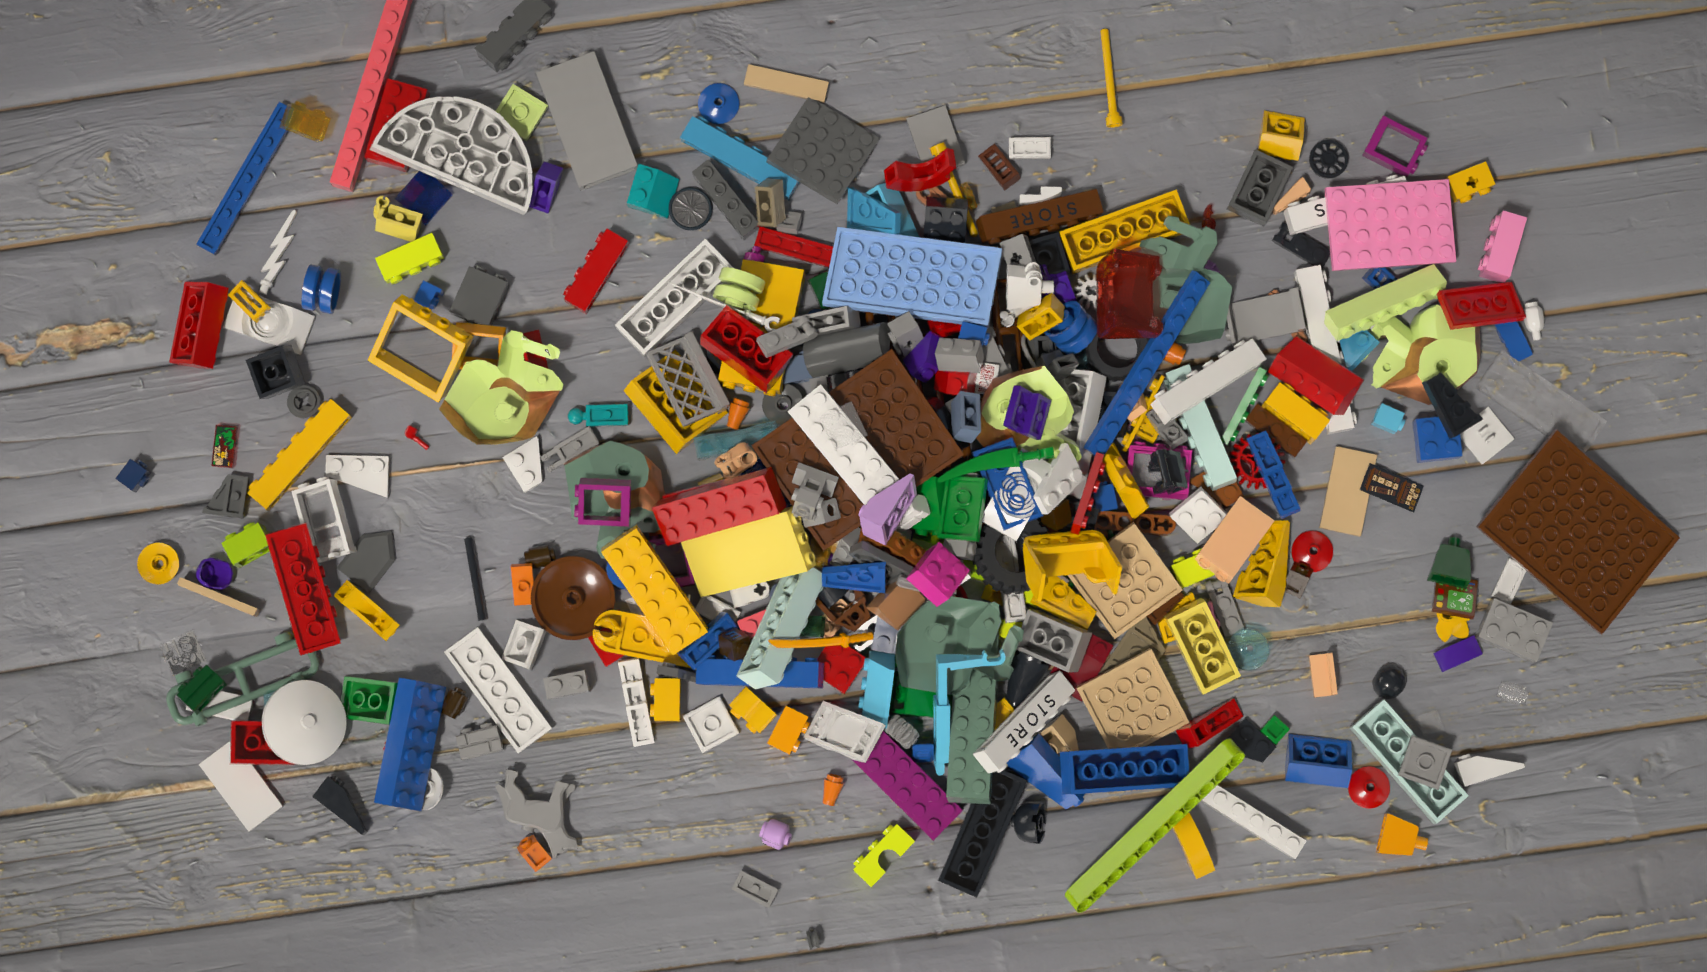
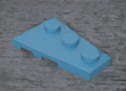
(870, 214)

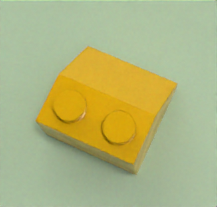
(1281, 135)

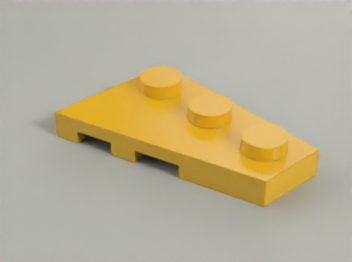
(1065, 603)

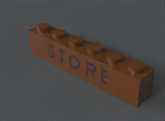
(1039, 216)

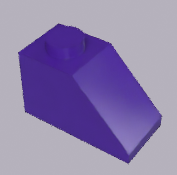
(545, 187)
(922, 360)

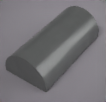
(846, 349)

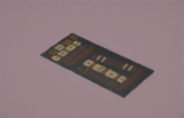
(1391, 487)

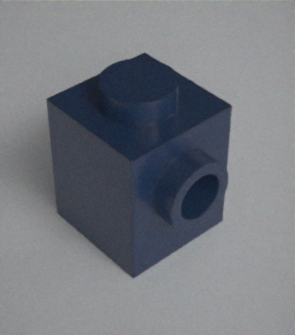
(134, 475)

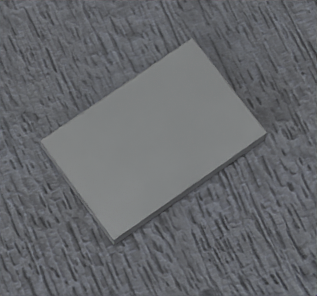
(932, 129)

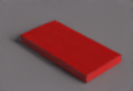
(1481, 305)

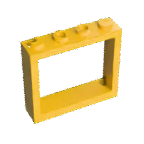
(405, 371)

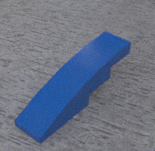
(1273, 474)

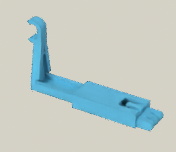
(941, 704)

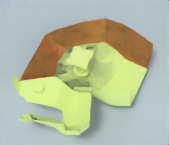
(1424, 351)
(503, 400)
(996, 402)

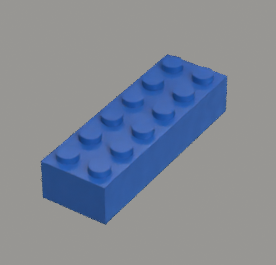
(410, 744)
(1123, 768)

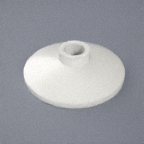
(433, 790)

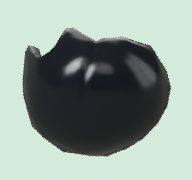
(1389, 682)

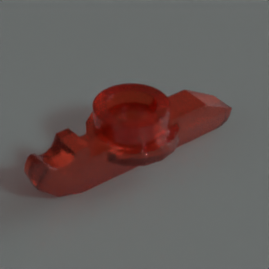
(1207, 220)

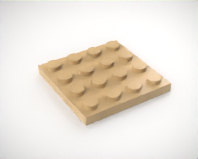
(1142, 585)
(1133, 703)

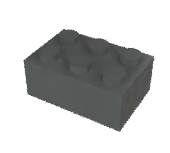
(1259, 188)

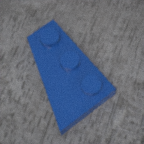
(860, 577)

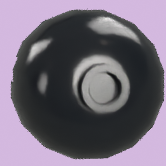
(1029, 822)

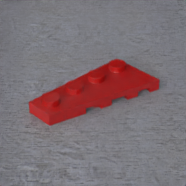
(1086, 501)

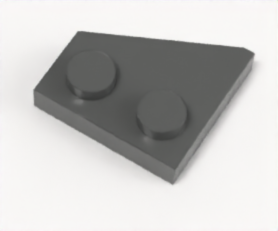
(229, 498)

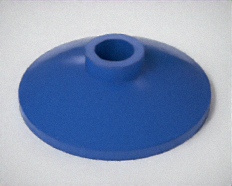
(718, 113)

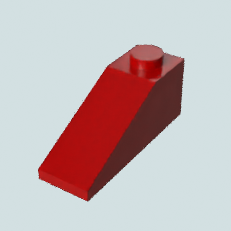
(1209, 724)

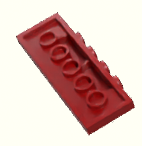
(303, 588)

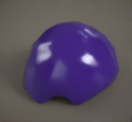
(214, 573)

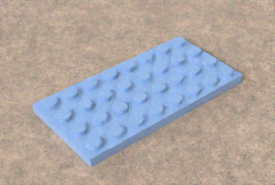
(913, 275)

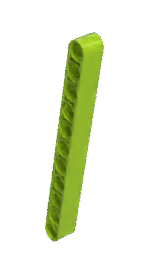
(1154, 825)

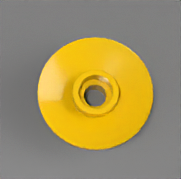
(150, 556)

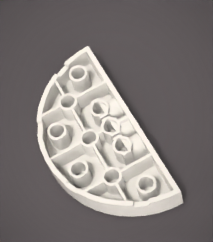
(461, 146)

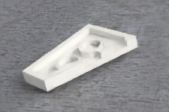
(1060, 481)

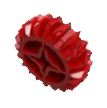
(1248, 459)

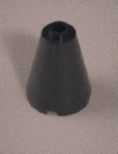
(1025, 677)

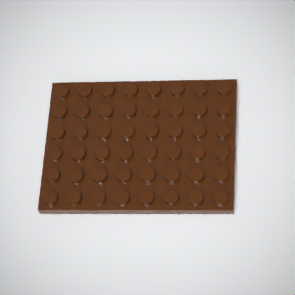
(896, 424)
(1578, 532)

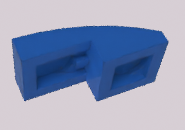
(1514, 340)

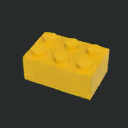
(1296, 412)

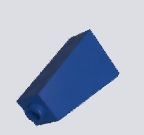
(1042, 769)

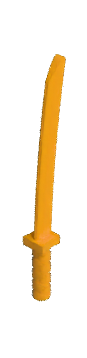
(842, 640)

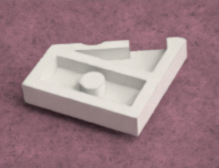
(526, 464)

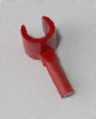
(411, 432)

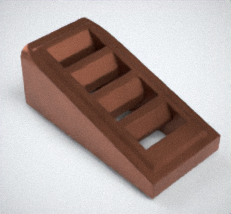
(1009, 180)

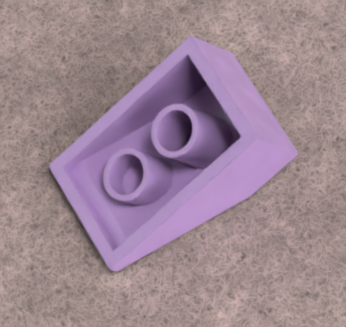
(886, 509)

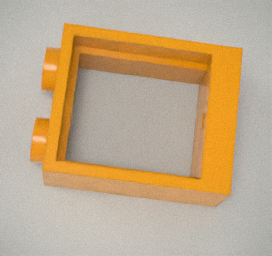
(481, 330)

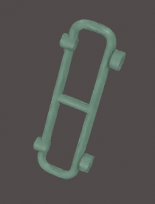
(284, 643)

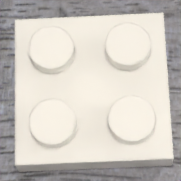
(1198, 515)

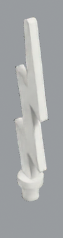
(272, 264)

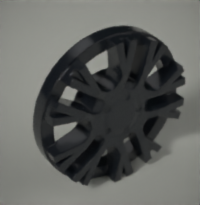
(1328, 159)

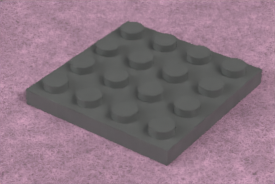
(822, 150)

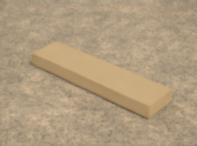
(786, 83)
(218, 597)

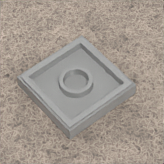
(1424, 762)

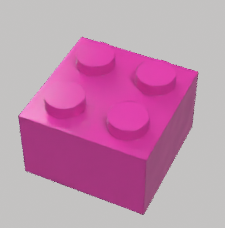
(938, 574)

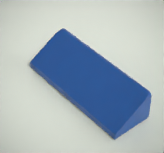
(704, 646)

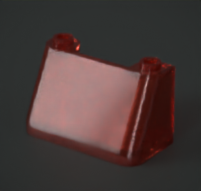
(1126, 295)

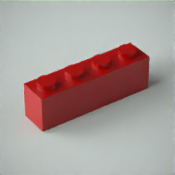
(596, 270)

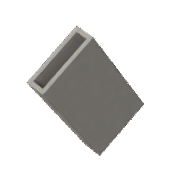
(587, 120)

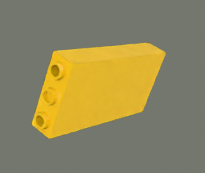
(779, 299)

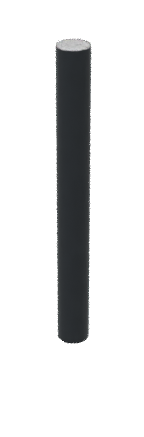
(475, 579)

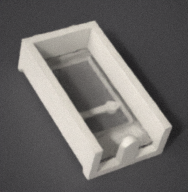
(325, 517)

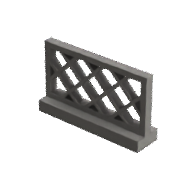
(703, 371)

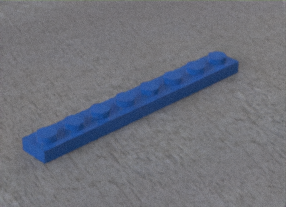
(244, 183)

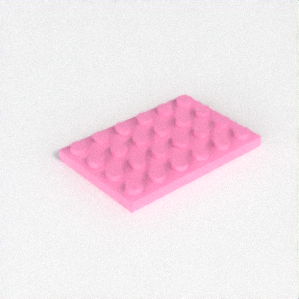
(1390, 225)

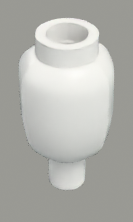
(1534, 319)

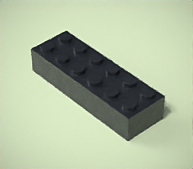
(982, 835)

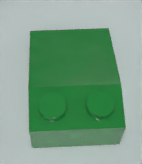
(368, 699)

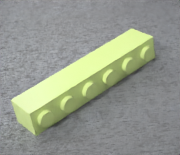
(1384, 302)

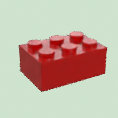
(250, 746)

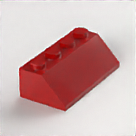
(199, 325)
(734, 342)
(1316, 376)

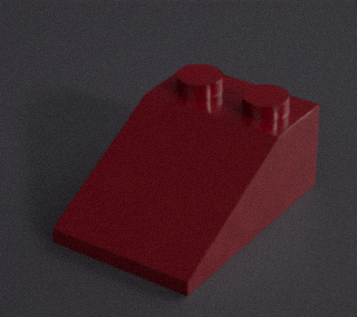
(1092, 662)

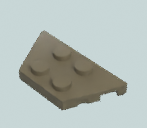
(1135, 641)

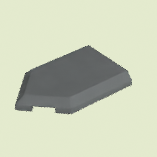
(371, 561)

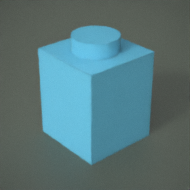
(1388, 419)

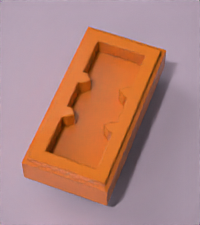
(522, 583)

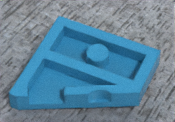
(1357, 348)

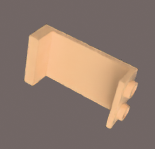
(1234, 540)

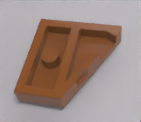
(1225, 495)

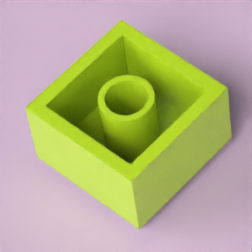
(246, 545)

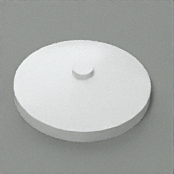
(304, 722)

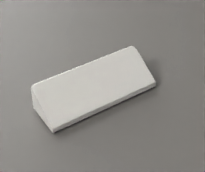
(237, 713)

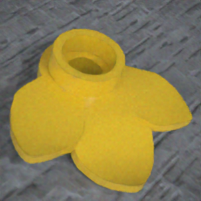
(1452, 625)

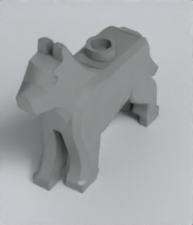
(543, 815)

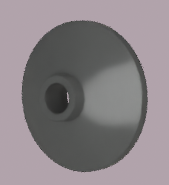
(772, 404)

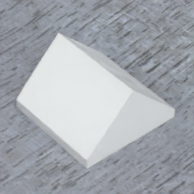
(524, 645)

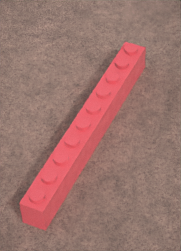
(370, 94)

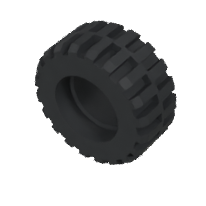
(990, 568)

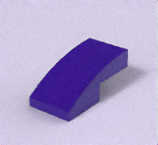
(1458, 653)

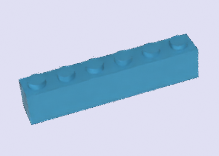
(734, 153)

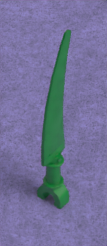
(997, 459)

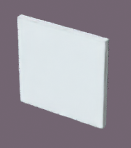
(1486, 436)

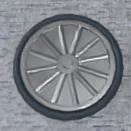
(690, 208)

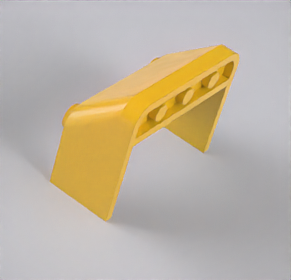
(1068, 555)

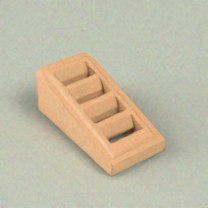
(1296, 193)

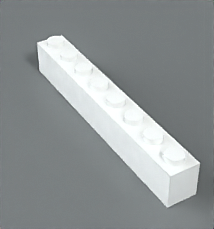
(1315, 302)

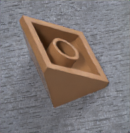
(896, 605)

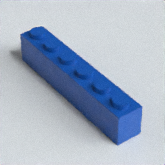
(796, 674)

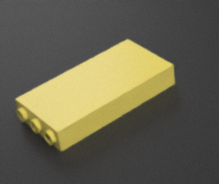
(749, 553)

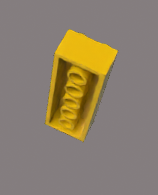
(1122, 230)
(654, 589)

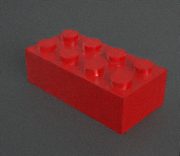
(394, 99)

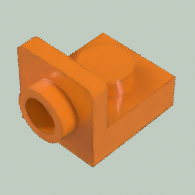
(533, 852)

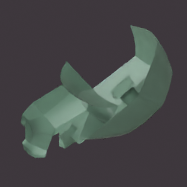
(1177, 262)
(952, 628)

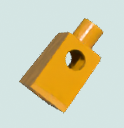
(1399, 837)

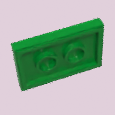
(962, 509)

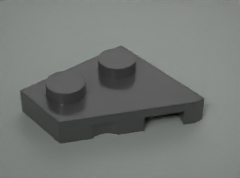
(670, 670)

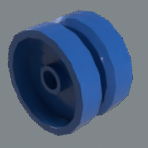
(321, 289)
(1075, 331)

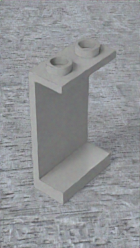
(1265, 317)

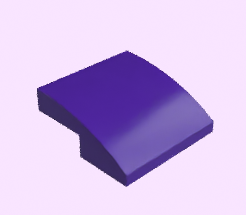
(1027, 412)

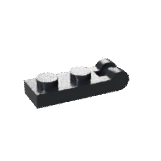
(1302, 247)

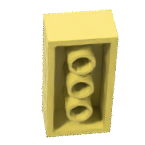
(1202, 646)

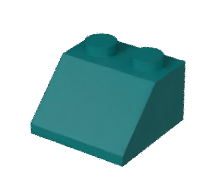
(652, 191)

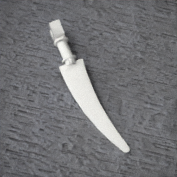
(747, 314)

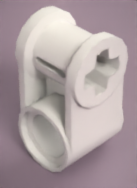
(747, 594)

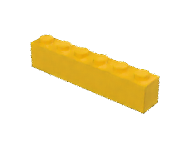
(299, 455)

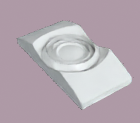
(277, 327)
(1036, 471)
(844, 732)

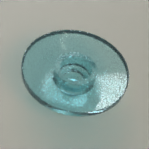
(1242, 657)

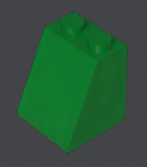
(934, 493)
(912, 701)

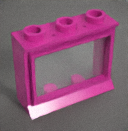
(1138, 460)

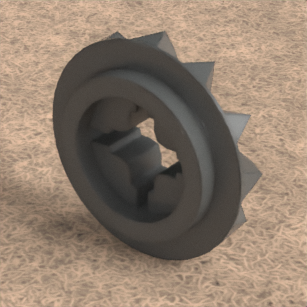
(302, 392)

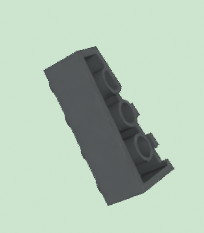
(513, 33)

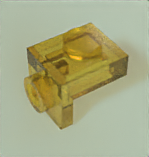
(821, 556)

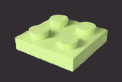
(521, 111)

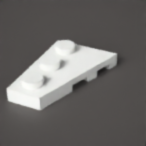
(364, 472)

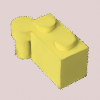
(396, 220)

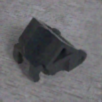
(1171, 469)

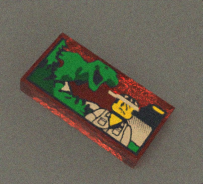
(224, 446)

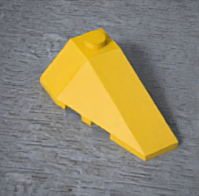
(1266, 574)

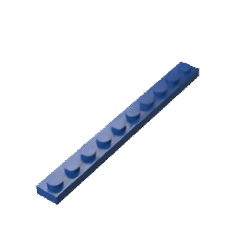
(1146, 364)

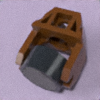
(830, 596)

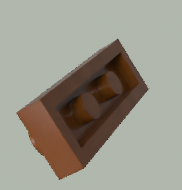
(1287, 438)

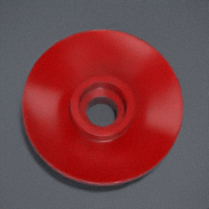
(1302, 545)
(1359, 793)

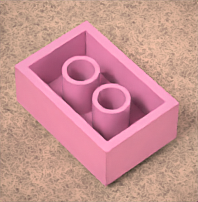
(1501, 246)

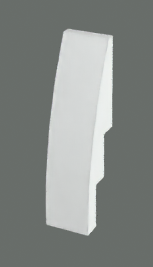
(636, 701)

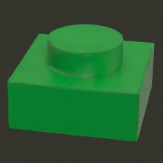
(1274, 729)

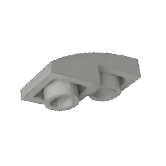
(1170, 433)

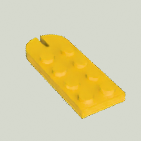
(632, 637)

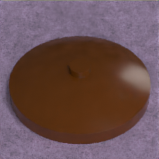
(571, 597)

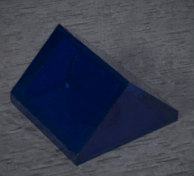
(424, 195)

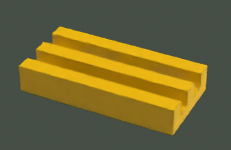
(260, 311)

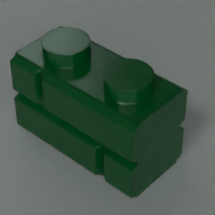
(200, 688)

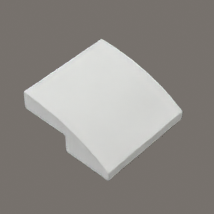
(1046, 193)

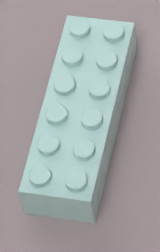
(783, 619)
(1387, 740)

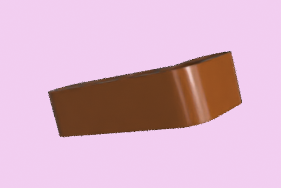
(1113, 518)

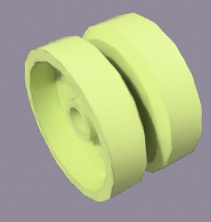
(739, 289)

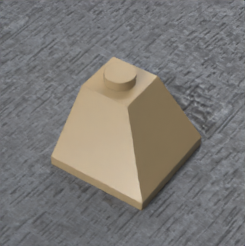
(1059, 735)

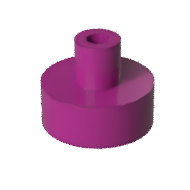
(754, 255)

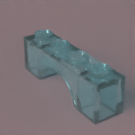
(717, 444)

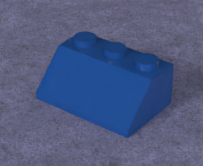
(1318, 761)

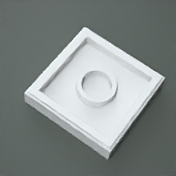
(711, 724)

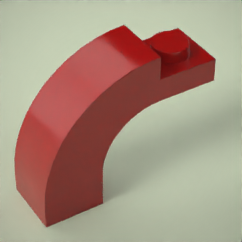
(920, 176)

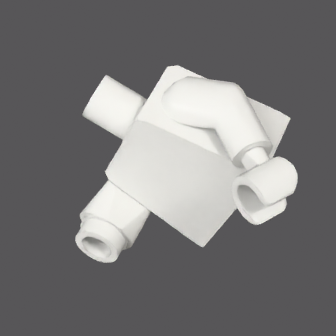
(1023, 290)

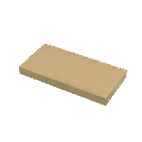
(1344, 502)

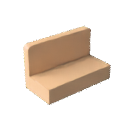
(1323, 675)

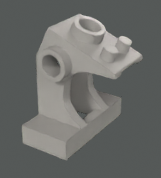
(812, 485)

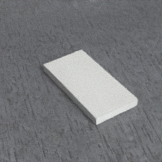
(241, 788)

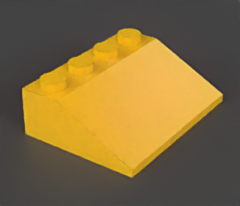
(654, 404)

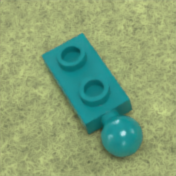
(600, 415)

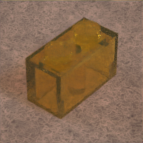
(305, 121)

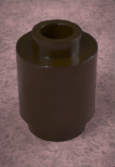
(540, 556)
(454, 702)

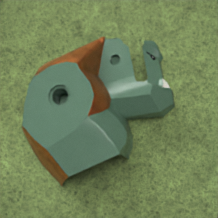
(623, 462)

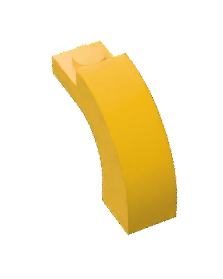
(367, 610)
(1193, 847)

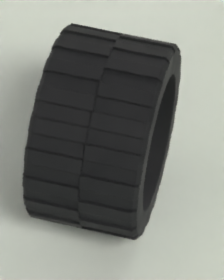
(1112, 373)

